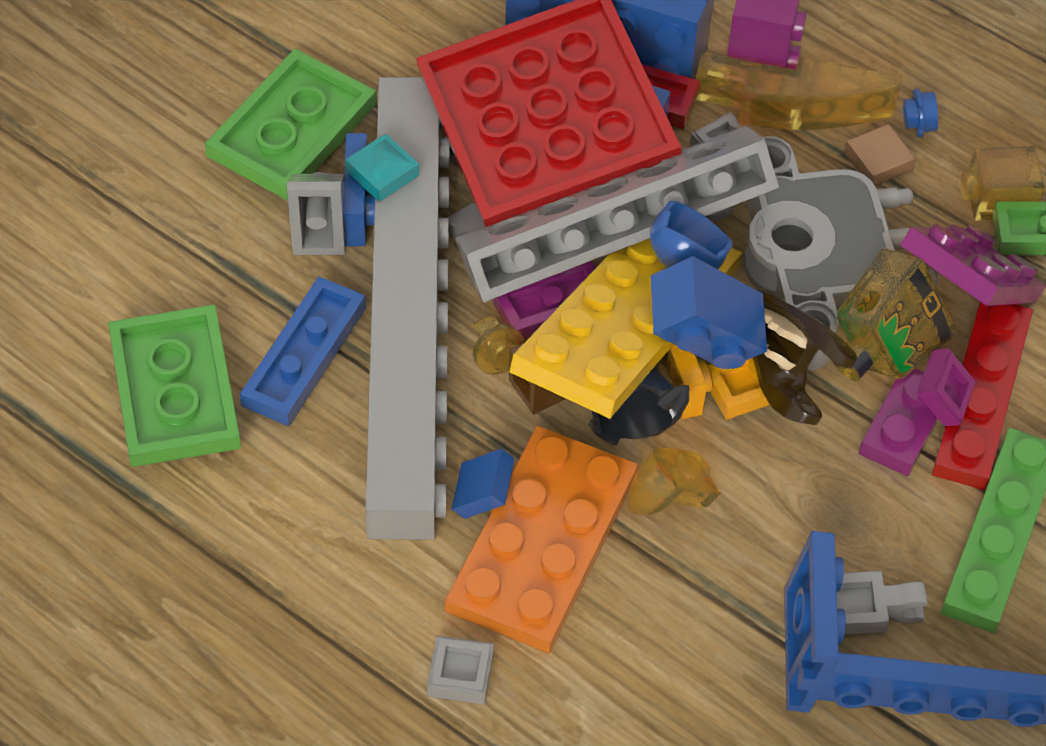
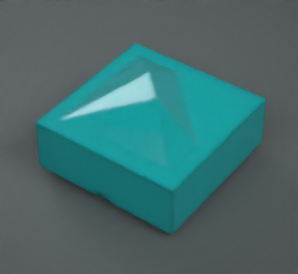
(382, 167)

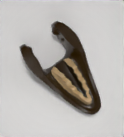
(791, 345)

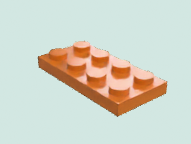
(542, 540)

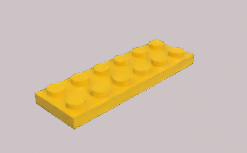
(602, 334)

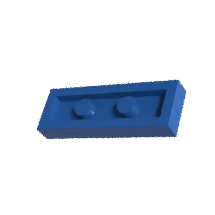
(303, 351)

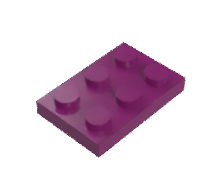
(973, 264)

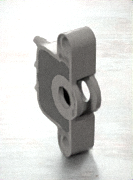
(832, 230)

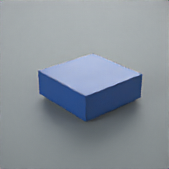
(483, 483)

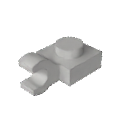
(871, 603)

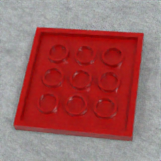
(547, 108)

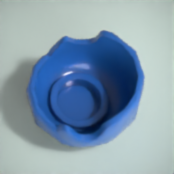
(685, 233)

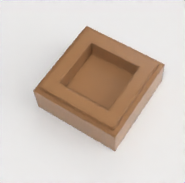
(880, 154)

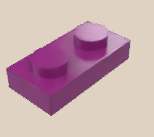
(535, 303)
(900, 427)

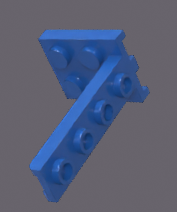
(853, 680)

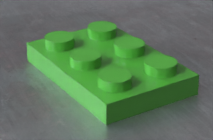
(290, 122)
(173, 385)

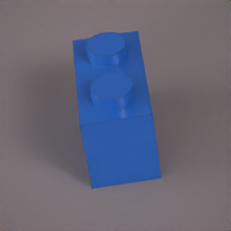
(708, 313)

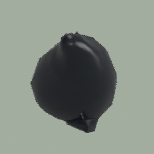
(647, 411)

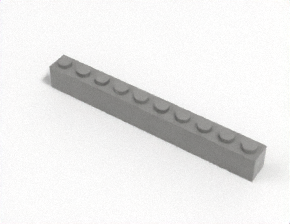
(406, 324)

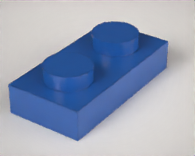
(357, 204)

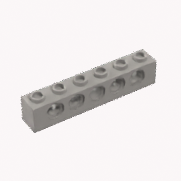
(615, 213)

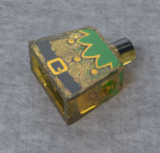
(894, 317)

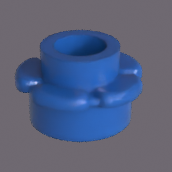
(921, 112)

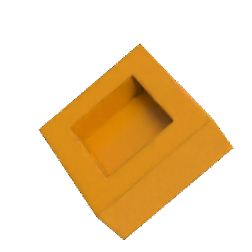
(688, 371)
(737, 389)

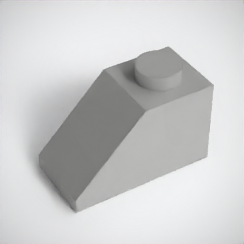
(316, 213)

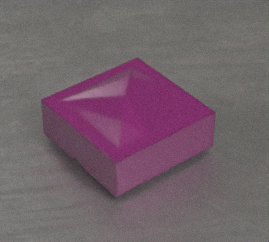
(946, 387)

